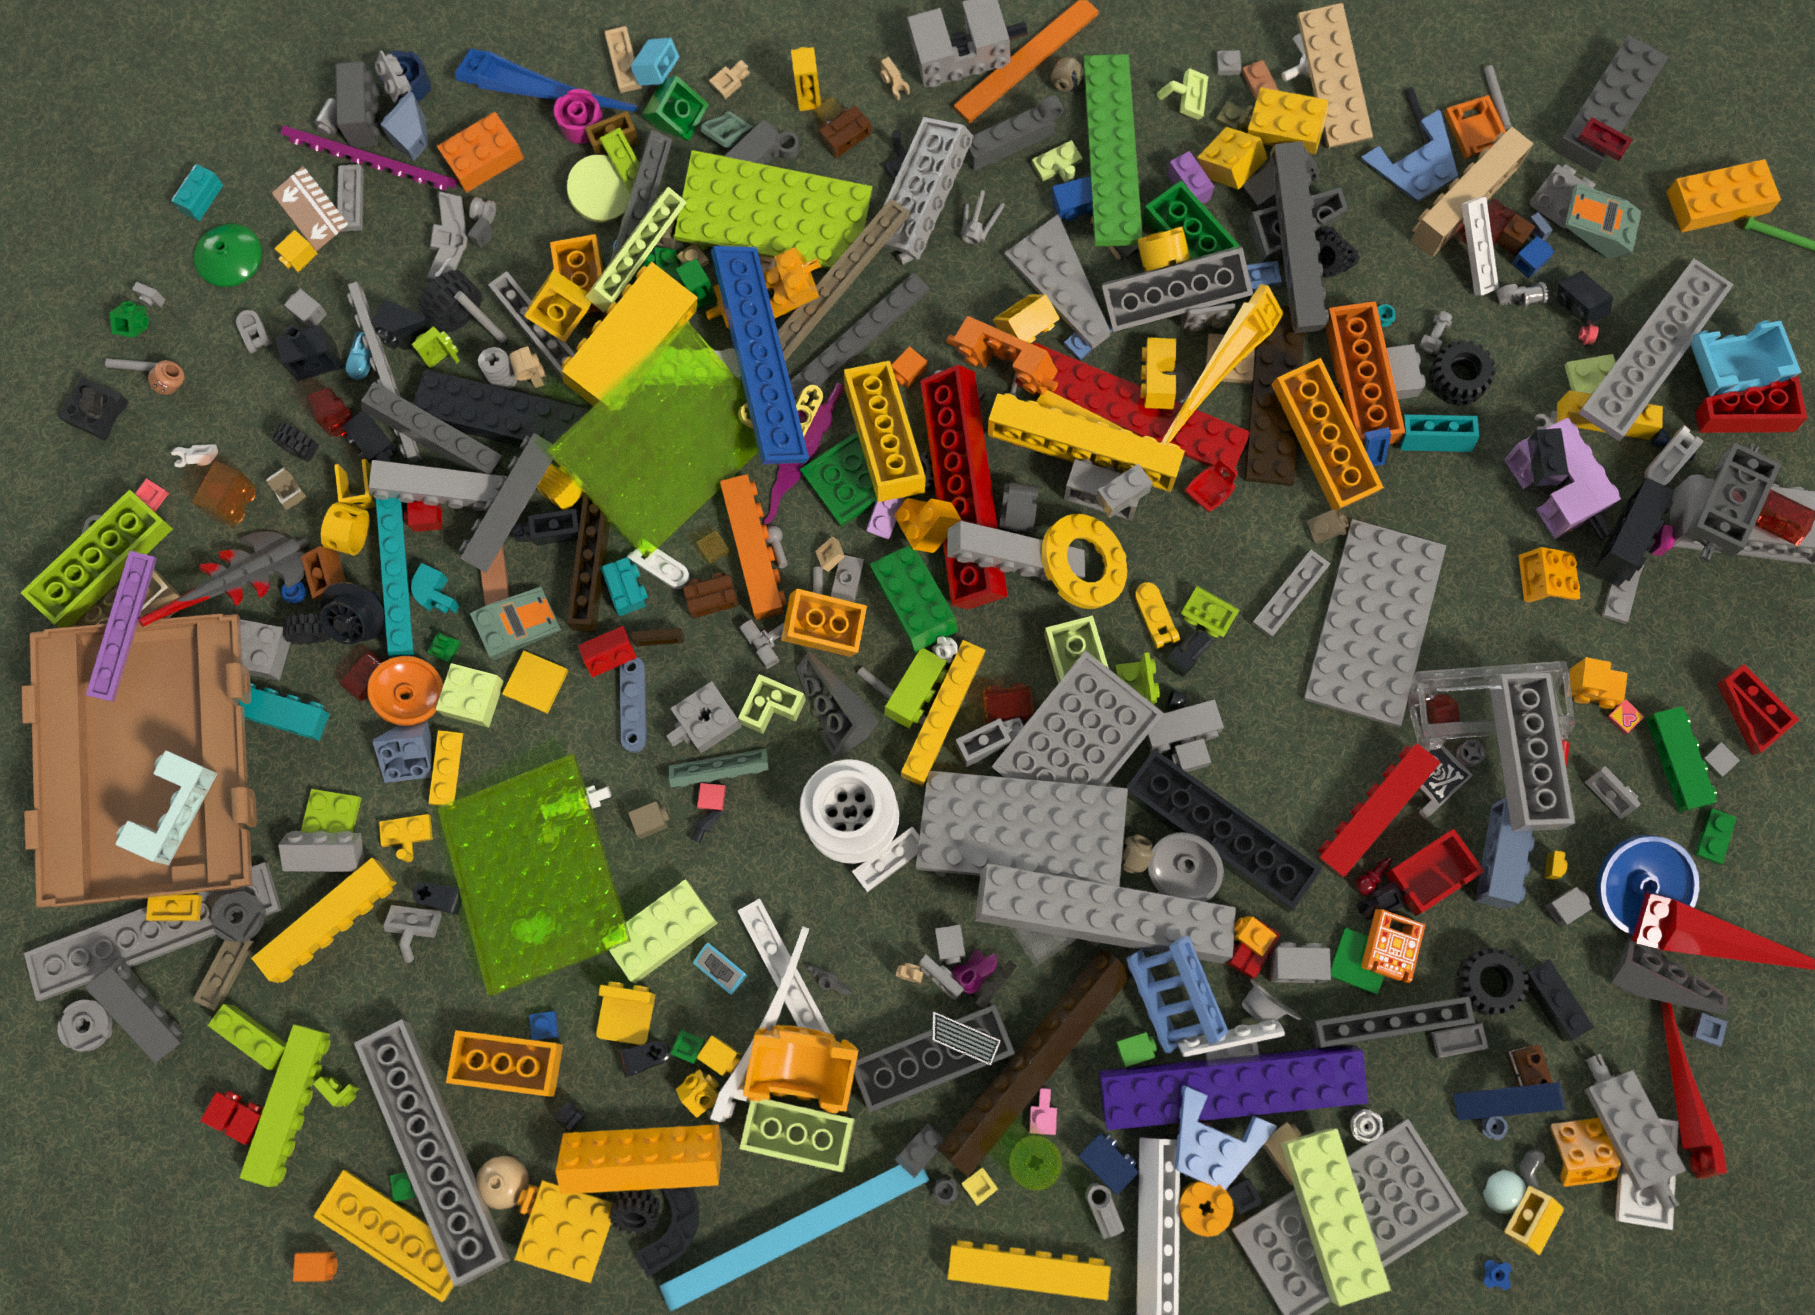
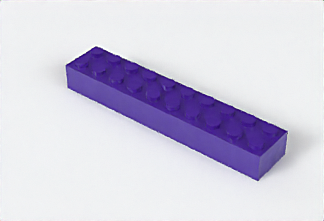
(1235, 1086)

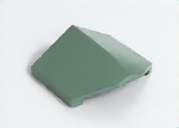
(726, 129)

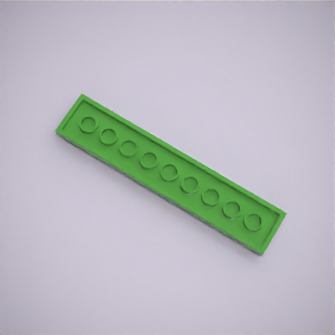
(1112, 150)

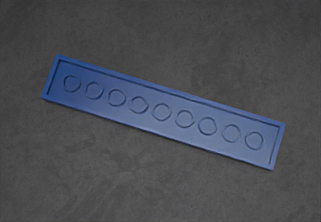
(759, 355)

